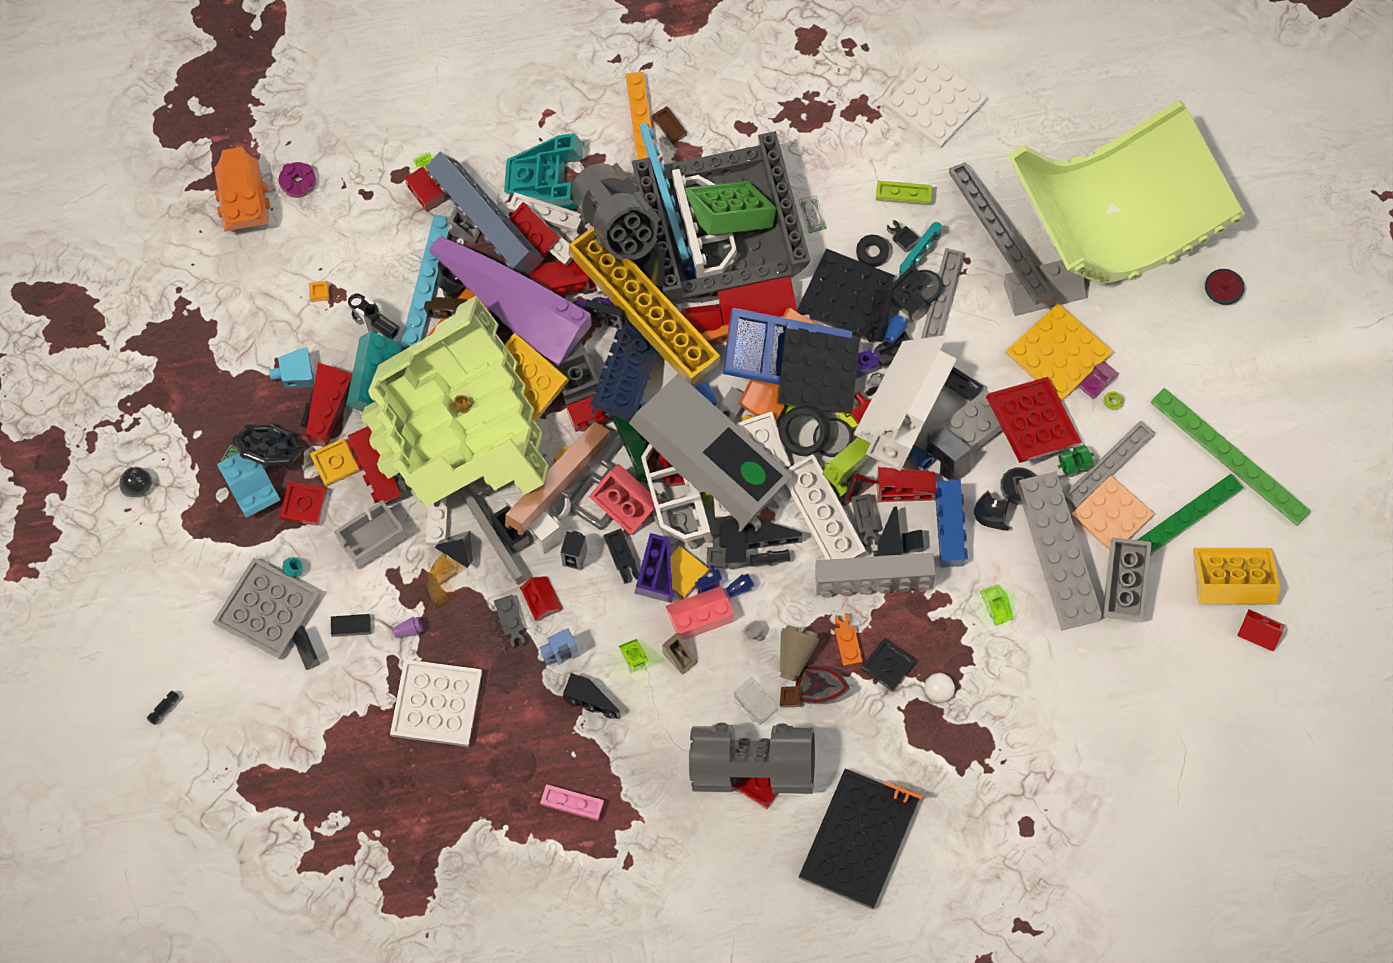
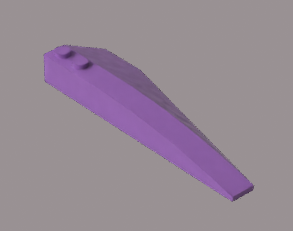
(528, 309)

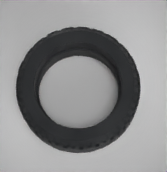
(786, 439)

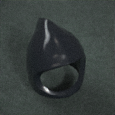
(991, 511)

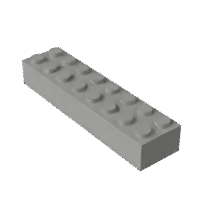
(1059, 551)

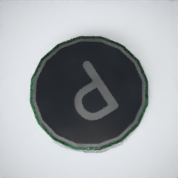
(1010, 482)

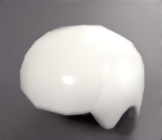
(559, 507)
(939, 687)

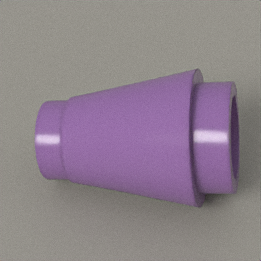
(409, 627)

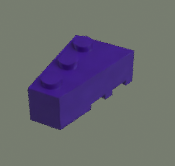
(655, 572)

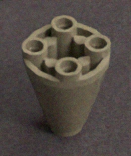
(795, 651)

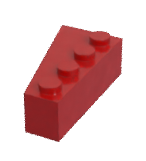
(327, 403)
(367, 459)

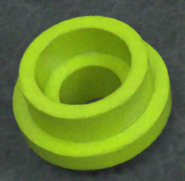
(1113, 395)

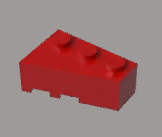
(905, 485)

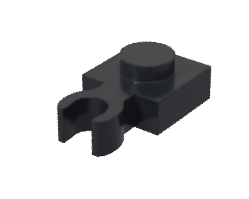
(903, 236)

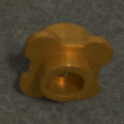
(461, 404)

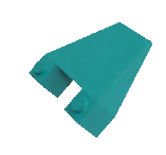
(541, 171)

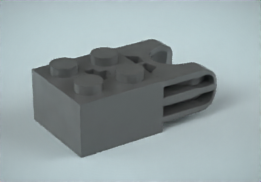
(577, 365)

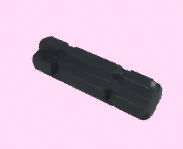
(162, 708)

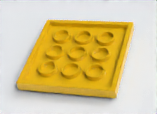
(1059, 350)
(538, 374)

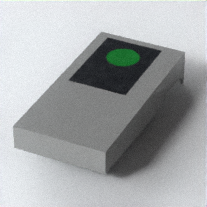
(711, 451)

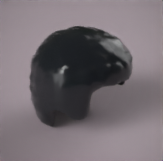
(135, 482)

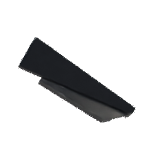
(733, 542)

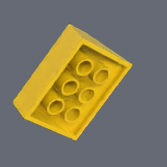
(1236, 576)

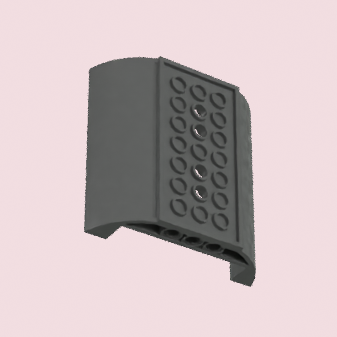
(760, 253)

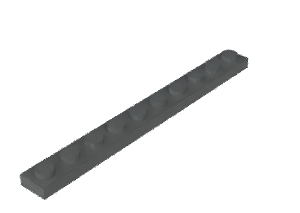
(1000, 233)

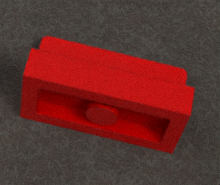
(704, 317)
(540, 597)
(1261, 630)

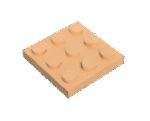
(1111, 513)

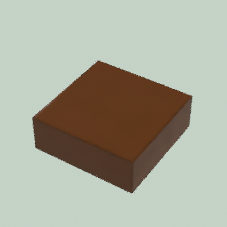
(790, 696)

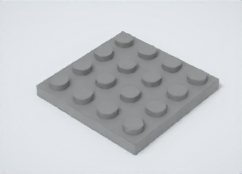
(266, 608)

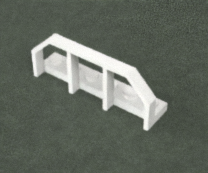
(694, 242)
(693, 496)

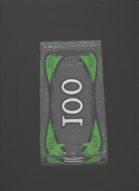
(812, 214)

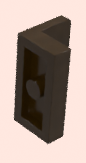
(442, 307)

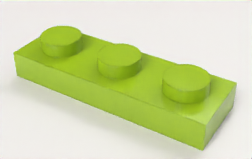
(904, 192)

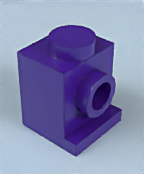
(866, 368)

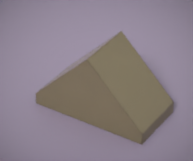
(678, 653)

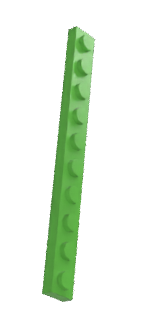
(1230, 457)

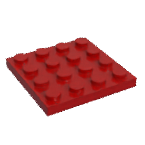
(1033, 419)

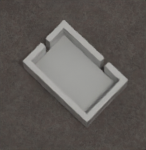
(369, 539)

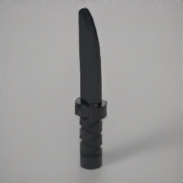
(304, 422)

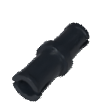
(770, 558)

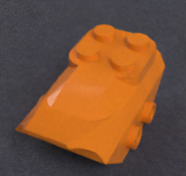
(240, 190)

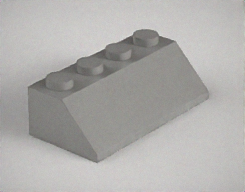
(1063, 284)

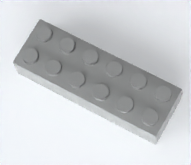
(874, 574)

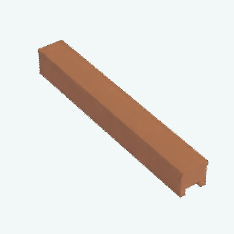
(558, 478)

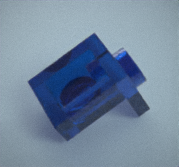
(707, 583)

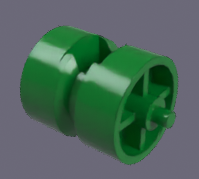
(1074, 460)

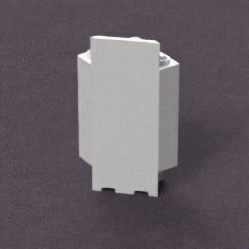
(905, 399)

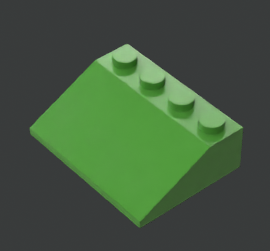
(730, 207)

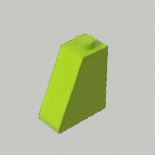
(847, 462)

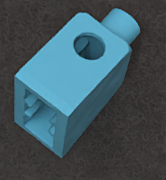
(294, 370)

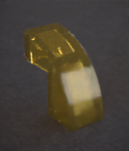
(440, 572)

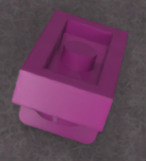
(1098, 379)

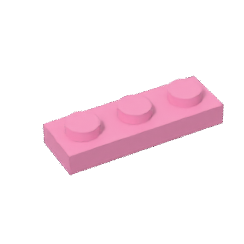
(572, 802)

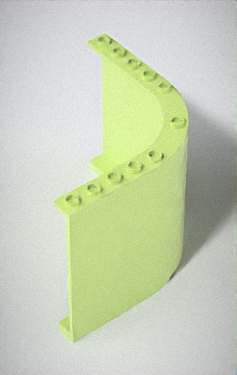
(1154, 174)

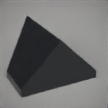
(458, 548)

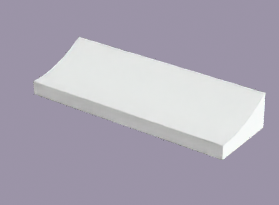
(824, 511)

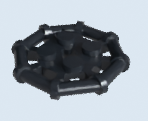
(271, 446)

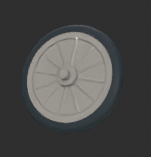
(839, 439)

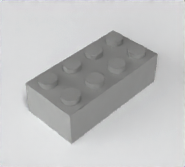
(973, 423)
(1126, 579)

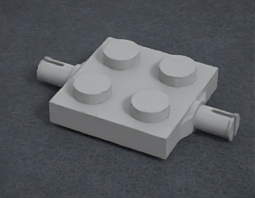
(679, 519)

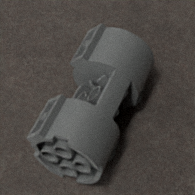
(619, 217)
(784, 759)

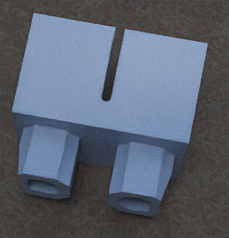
(559, 646)

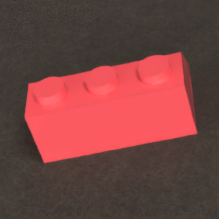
(624, 499)
(700, 613)

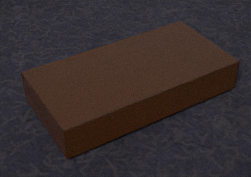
(669, 125)

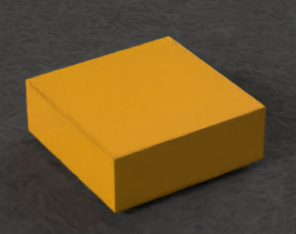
(319, 291)

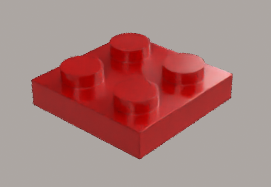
(303, 503)

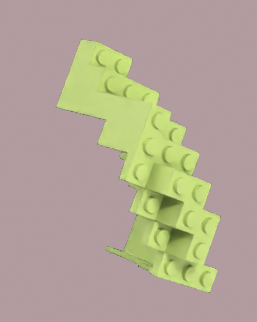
(446, 448)

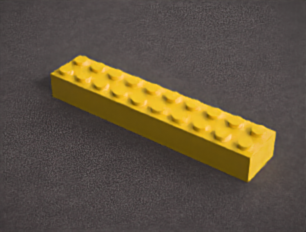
(646, 308)

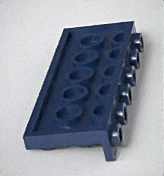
(625, 374)

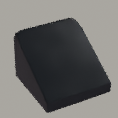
(913, 541)

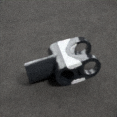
(371, 318)

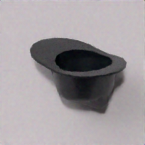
(447, 281)

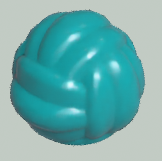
(292, 567)

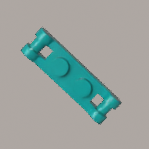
(922, 245)

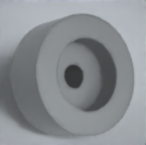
(754, 630)

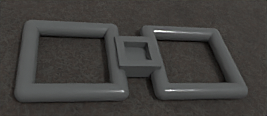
(592, 477)

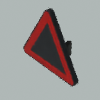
(857, 485)

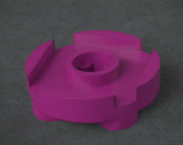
(293, 170)

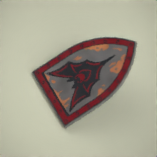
(821, 685)

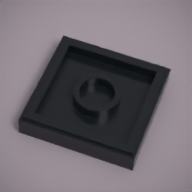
(888, 664)

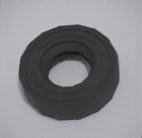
(875, 240)

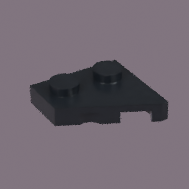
(887, 351)

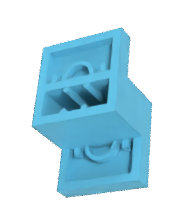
(248, 484)

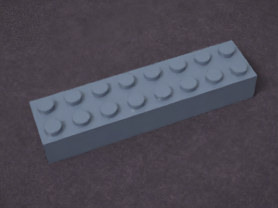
(484, 213)

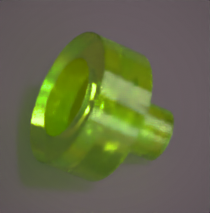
(423, 160)

